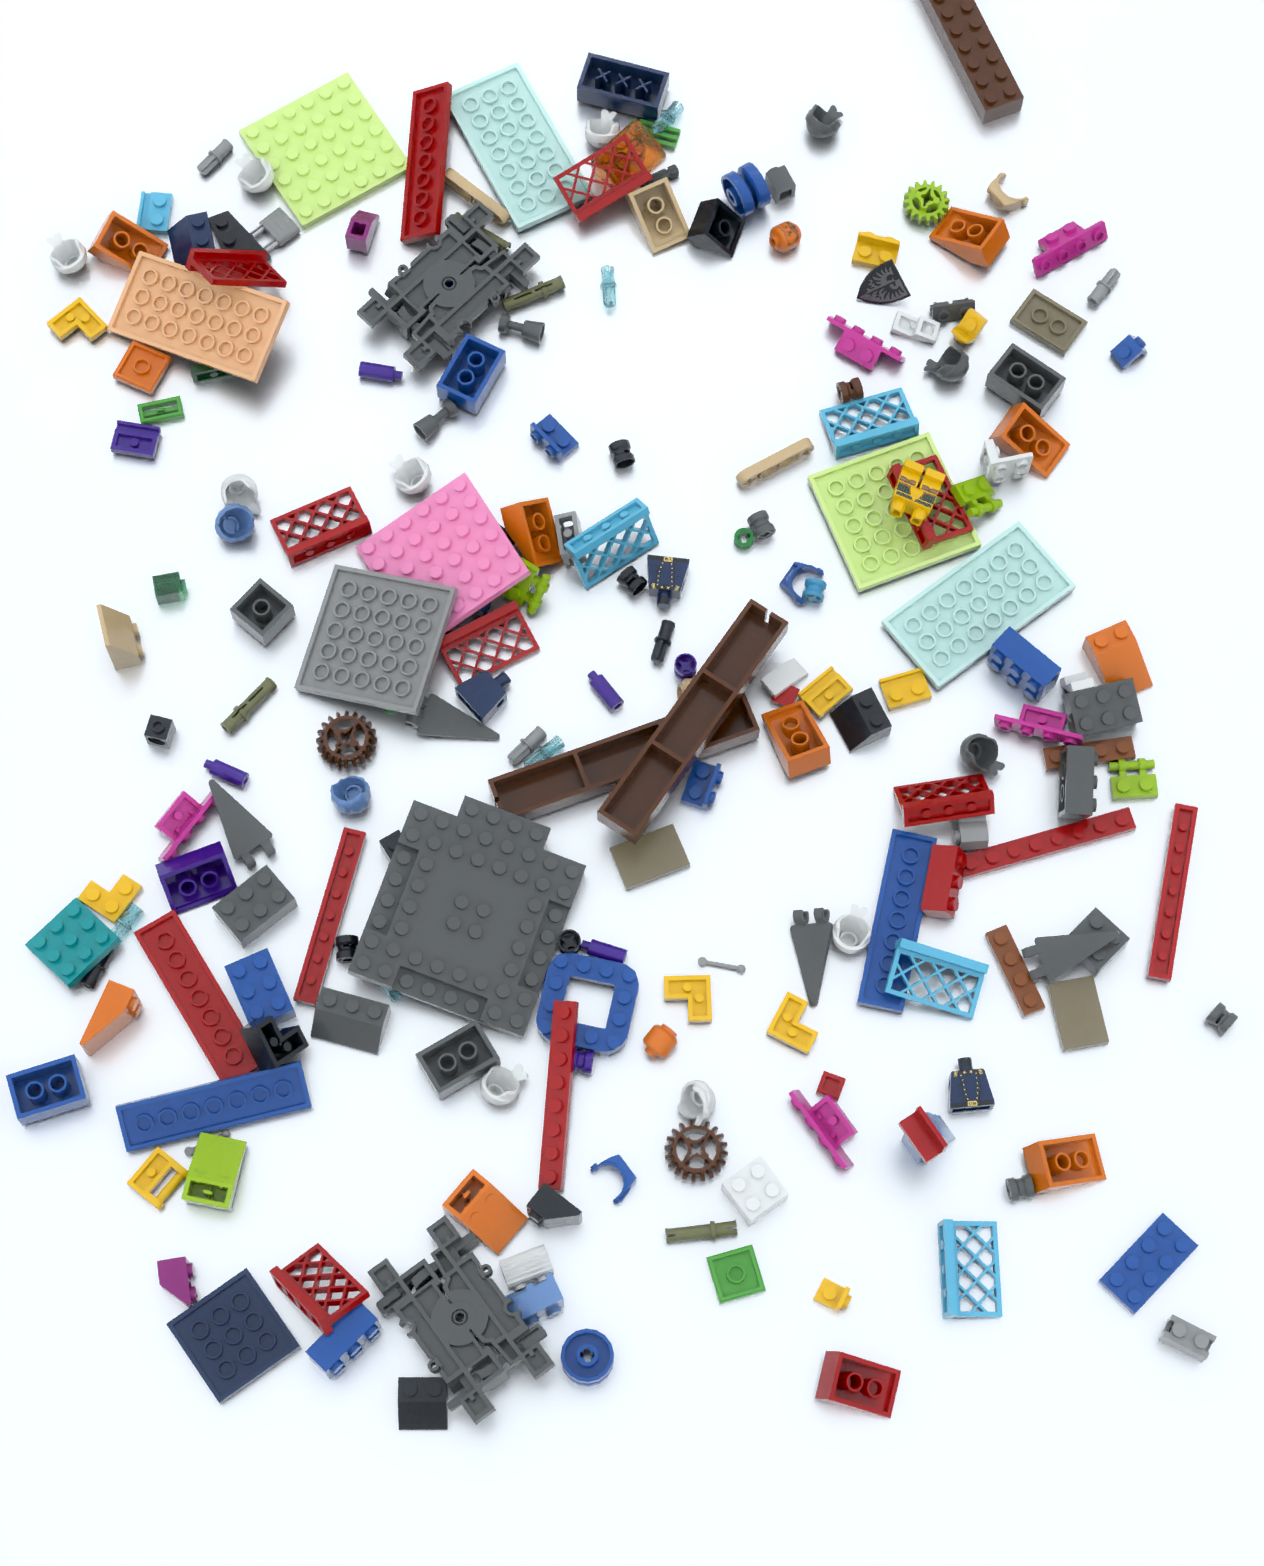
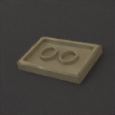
(1048, 322)
(651, 858)
(1077, 1013)

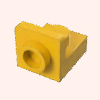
(969, 327)
(832, 1295)

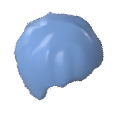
(234, 523)
(351, 795)

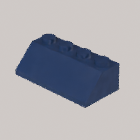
(188, 233)

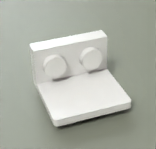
(998, 469)

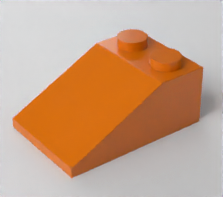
(971, 235)
(121, 241)
(1027, 432)
(533, 530)
(1117, 656)
(797, 739)
(111, 1016)
(1064, 1163)

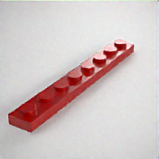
(1048, 842)
(1172, 892)
(329, 916)
(558, 1094)

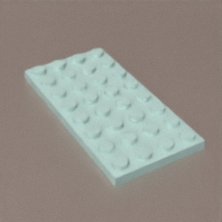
(516, 146)
(976, 602)

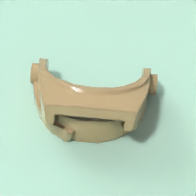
(1002, 200)

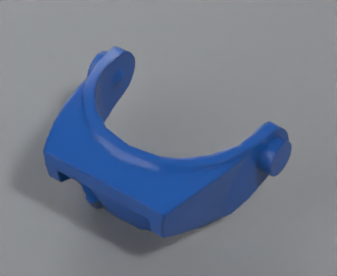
(796, 569)
(628, 1176)

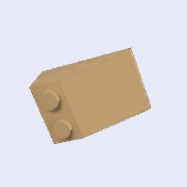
(658, 215)
(120, 637)

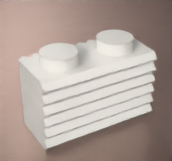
(526, 1268)

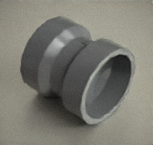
(760, 523)
(1221, 1018)
(1020, 1187)

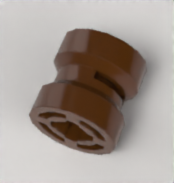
(849, 390)

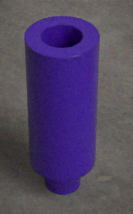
(379, 372)
(605, 691)
(227, 772)
(604, 950)

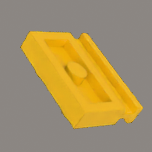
(905, 689)
(825, 692)

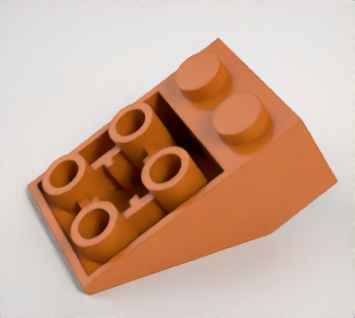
(484, 1212)

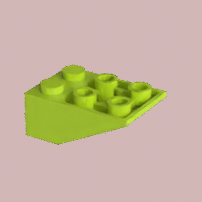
(214, 1171)

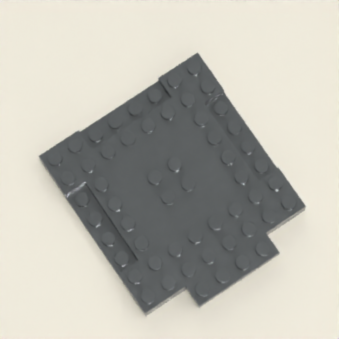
(469, 914)

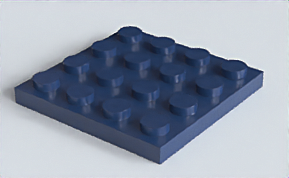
(233, 1335)

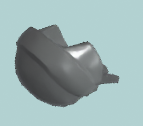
(823, 123)
(951, 366)
(980, 753)

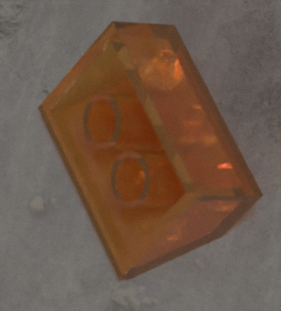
(645, 146)

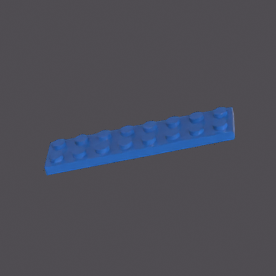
(895, 917)
(213, 1106)

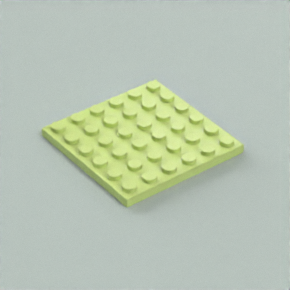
(326, 150)
(858, 514)

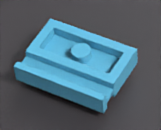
(155, 212)

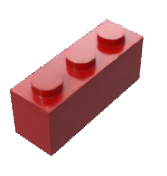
(943, 881)

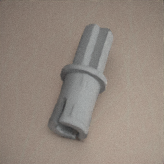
(215, 157)
(1103, 287)
(527, 745)

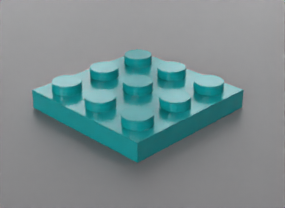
(73, 943)

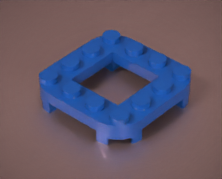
(599, 971)

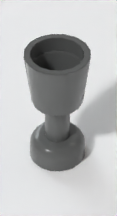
(530, 329)
(430, 424)

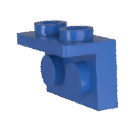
(553, 437)
(701, 785)

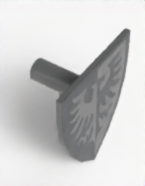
(883, 285)

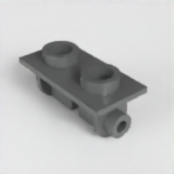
(955, 311)

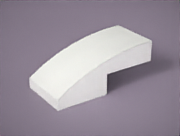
(915, 328)
(783, 677)
(1076, 682)

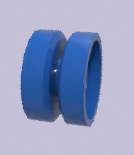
(746, 189)
(587, 1343)

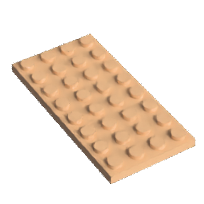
(197, 320)

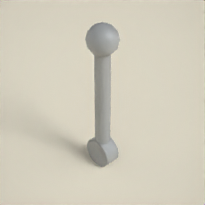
(702, 961)
(189, 1151)

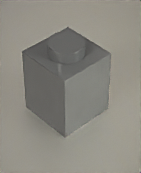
(780, 183)

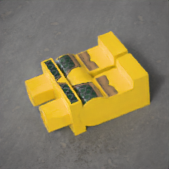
(913, 500)

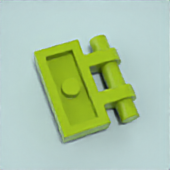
(976, 490)
(522, 593)
(1133, 786)

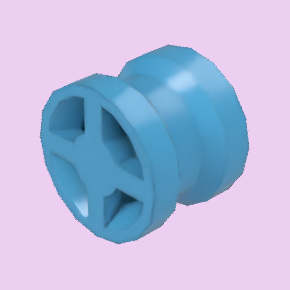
(814, 590)

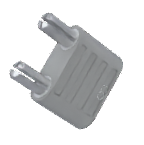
(278, 228)

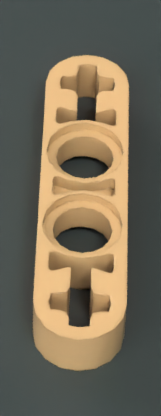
(473, 195)
(775, 462)

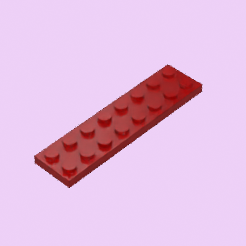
(426, 163)
(197, 995)

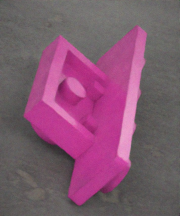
(1066, 244)
(859, 346)
(1040, 723)
(179, 820)
(829, 1123)

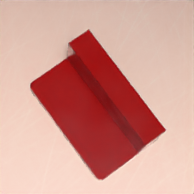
(923, 1135)

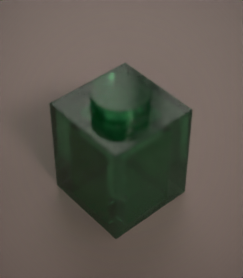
(169, 588)

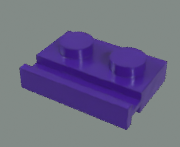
(135, 439)

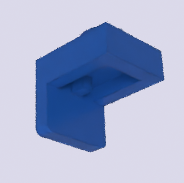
(1129, 350)

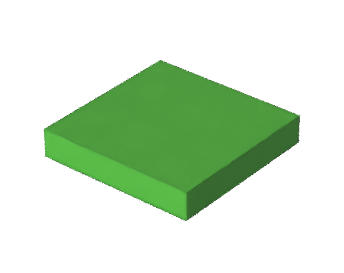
(735, 1274)

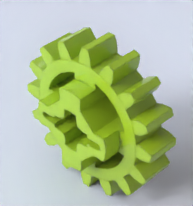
(918, 195)

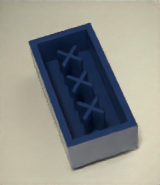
(622, 86)

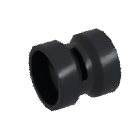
(621, 452)
(632, 581)
(570, 939)
(346, 947)

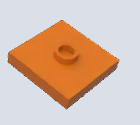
(142, 367)

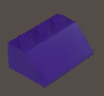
(196, 877)

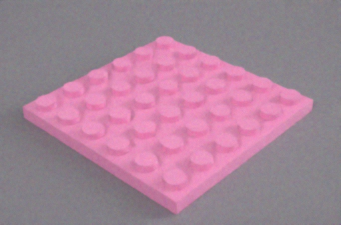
(449, 543)

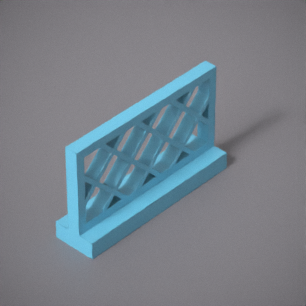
(874, 435)
(606, 531)
(941, 958)
(949, 1269)

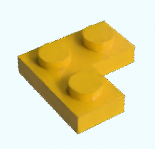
(76, 316)
(113, 903)
(695, 990)
(786, 1024)

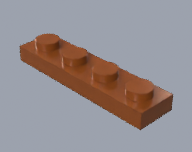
(1108, 751)
(1014, 971)

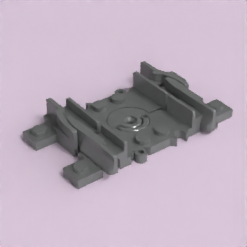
(477, 278)
(452, 1342)

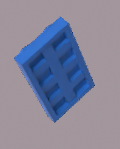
(1148, 1263)

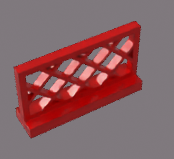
(611, 195)
(234, 267)
(925, 532)
(327, 539)
(480, 626)
(939, 808)
(314, 1309)

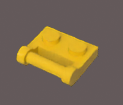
(152, 1173)

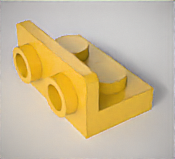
(874, 250)

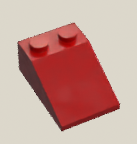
(858, 1384)

